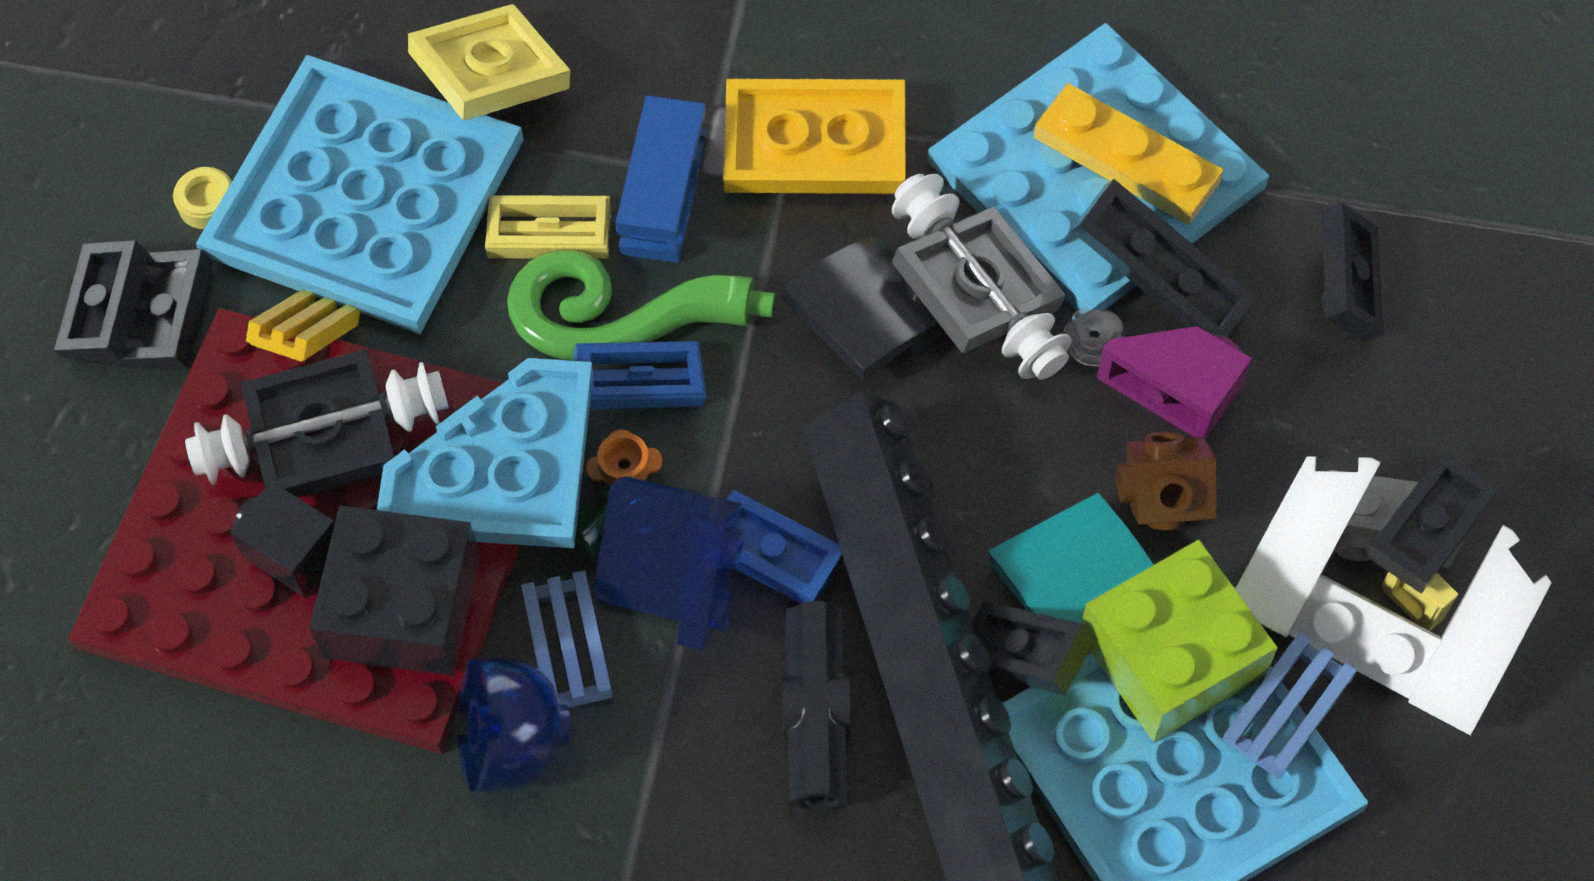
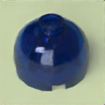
(510, 725)

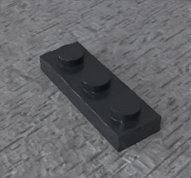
(1162, 261)

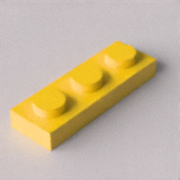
(1129, 153)

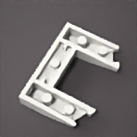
(1438, 674)

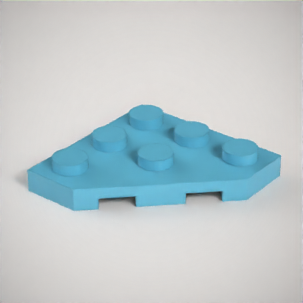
(504, 459)

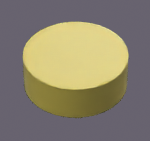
(199, 194)

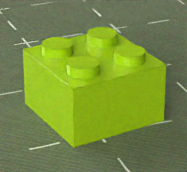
(1177, 640)

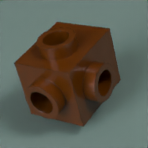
(1168, 480)

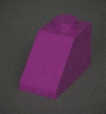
(1177, 375)

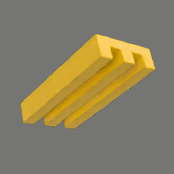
(295, 318)

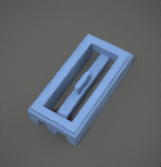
(556, 592)
(1318, 663)

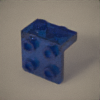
(670, 556)

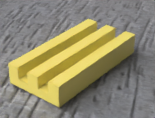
(547, 232)

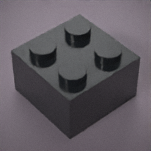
(395, 590)

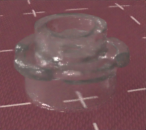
(1084, 347)

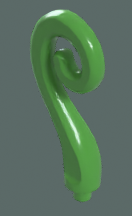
(699, 300)

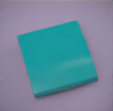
(1069, 559)

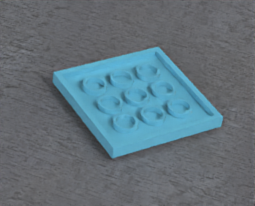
(361, 193)
(1045, 193)
(1178, 803)

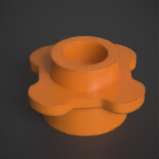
(619, 447)

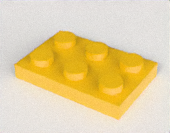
(814, 136)

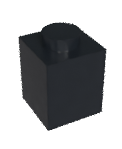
(284, 537)

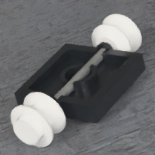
(317, 424)

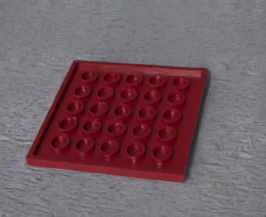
(196, 610)

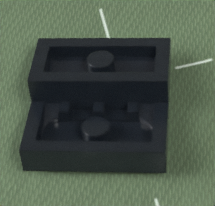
(134, 306)
(862, 307)

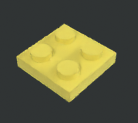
(488, 61)

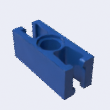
(661, 179)

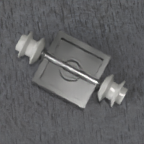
(978, 278)

